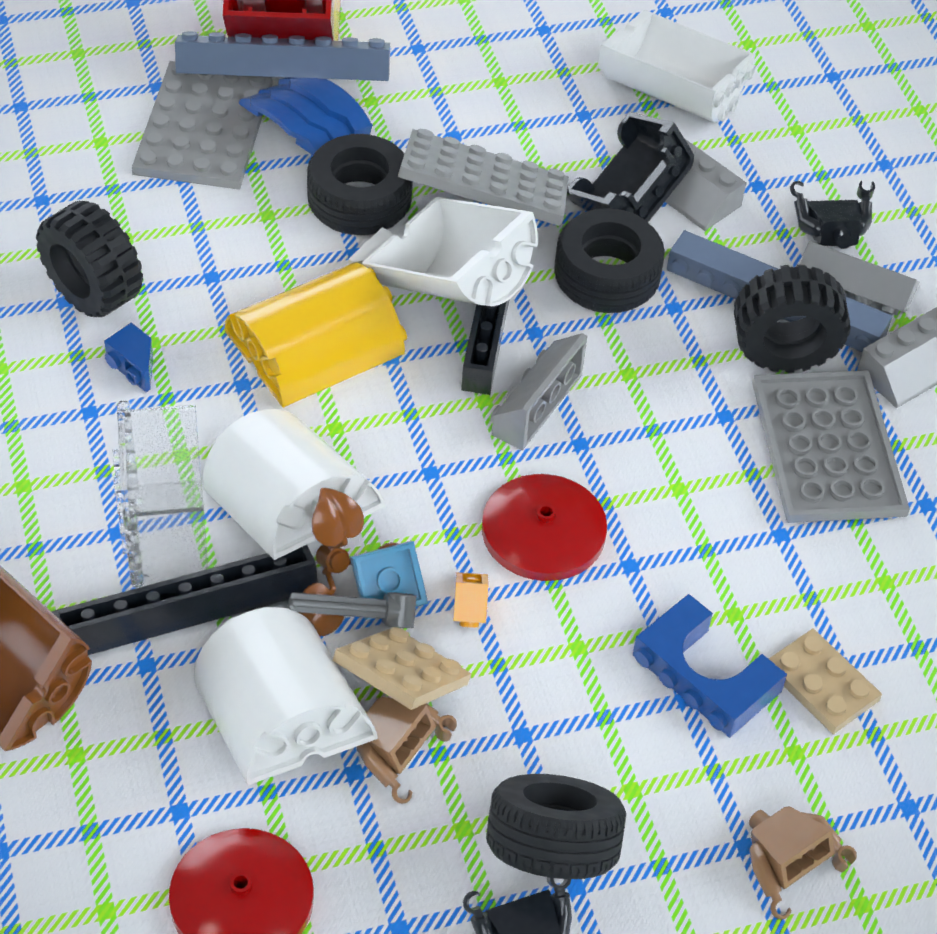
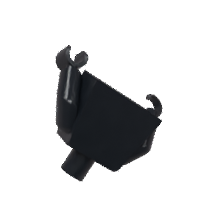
(834, 221)
(529, 915)

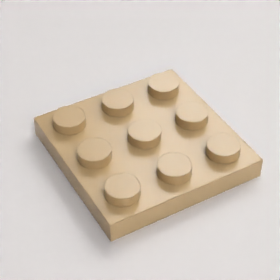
(402, 667)

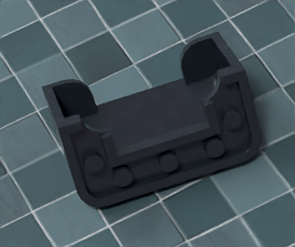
(641, 172)

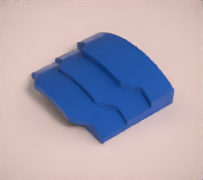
(310, 110)

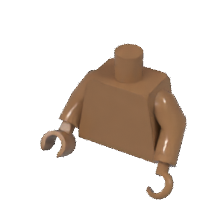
(399, 738)
(790, 847)

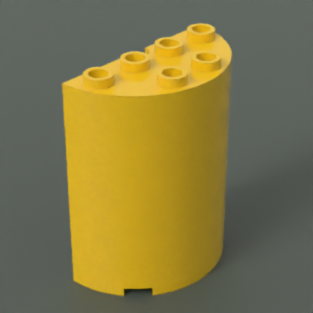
(319, 332)

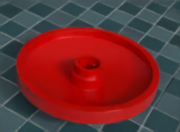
(544, 527)
(241, 886)

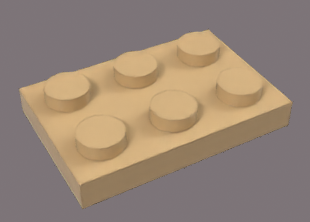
(825, 681)

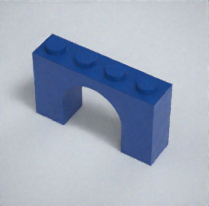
(724, 702)

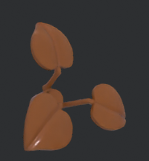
(332, 523)

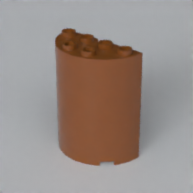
(39, 665)

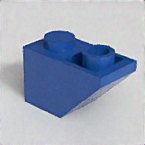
(132, 355)

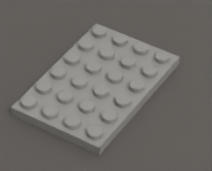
(200, 129)
(484, 176)
(829, 446)

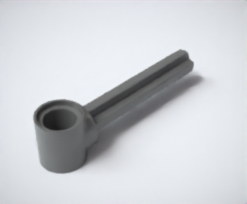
(393, 609)

